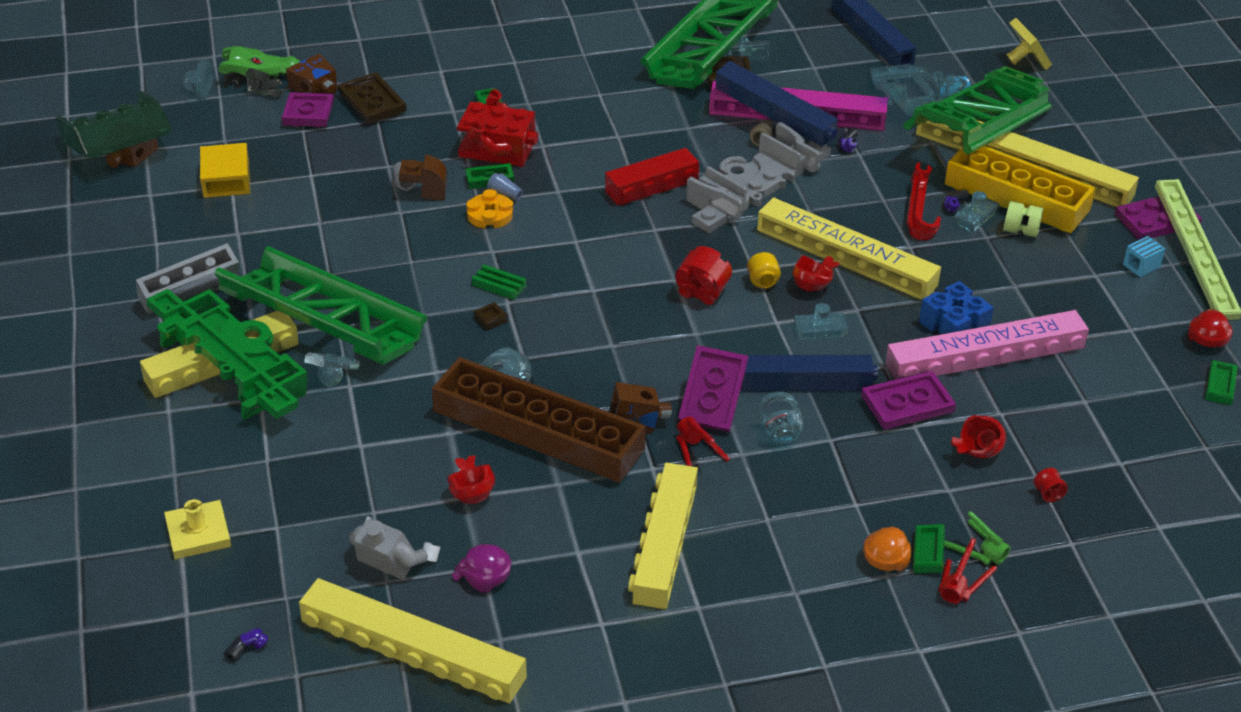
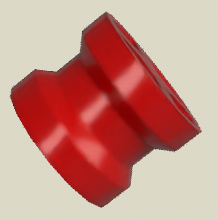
(1050, 485)

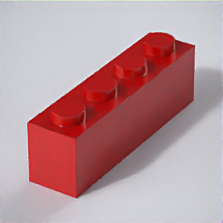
(651, 176)

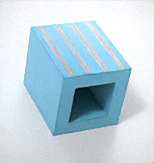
(1144, 256)

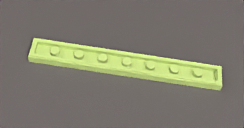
(1197, 248)

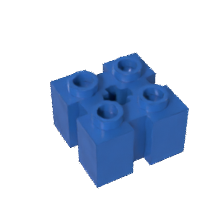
(955, 310)

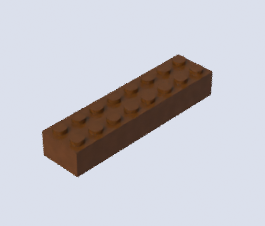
(539, 419)

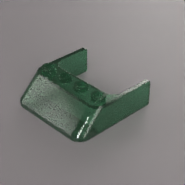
(116, 128)

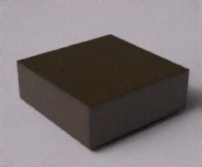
(490, 316)

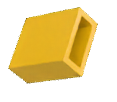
(224, 170)

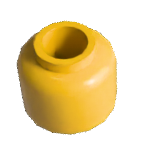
(763, 270)

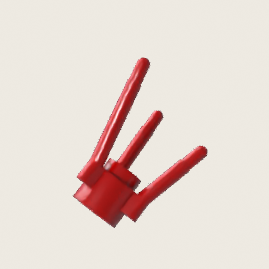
(692, 433)
(955, 587)

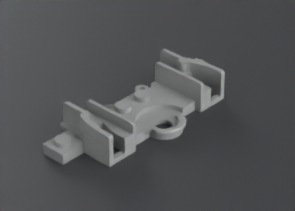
(731, 193)

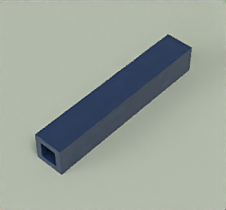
(876, 31)
(776, 103)
(808, 373)

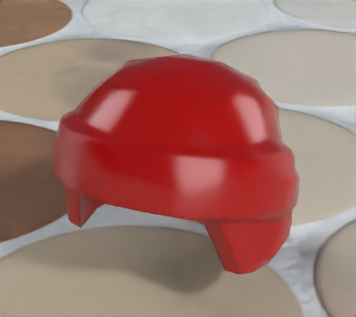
(812, 275)
(1210, 329)
(980, 437)
(471, 483)

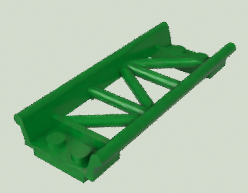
(680, 69)
(963, 114)
(380, 344)

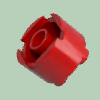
(703, 274)

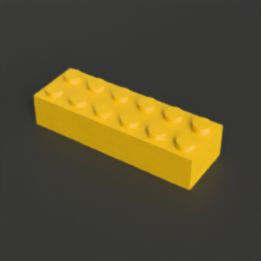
(1012, 179)

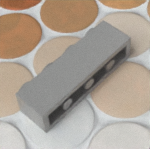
(188, 276)

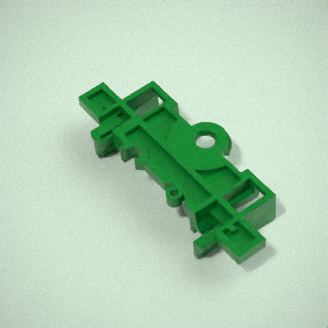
(260, 373)

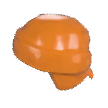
(887, 549)

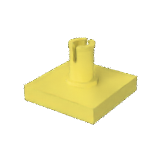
(1028, 45)
(197, 528)

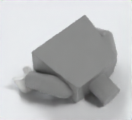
(388, 548)

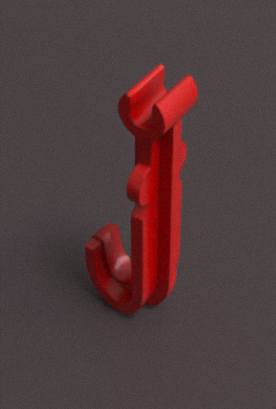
(917, 227)

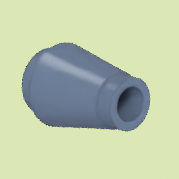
(504, 186)

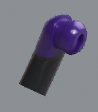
(846, 140)
(953, 200)
(242, 641)

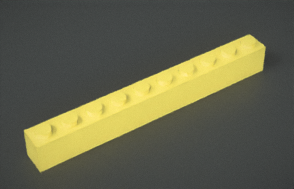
(1111, 184)

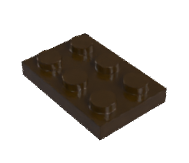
(372, 98)

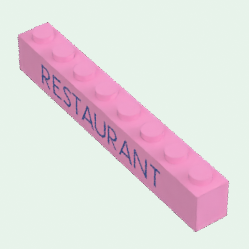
(988, 345)

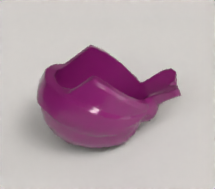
(484, 567)

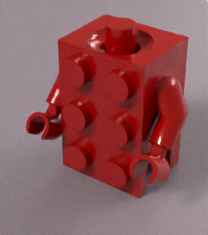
(497, 132)

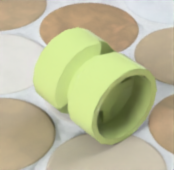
(1015, 215)

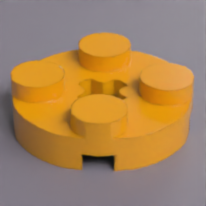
(489, 209)

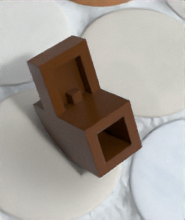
(430, 173)

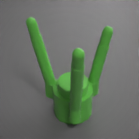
(993, 546)

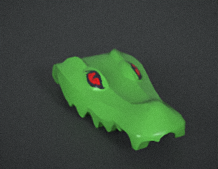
(242, 59)

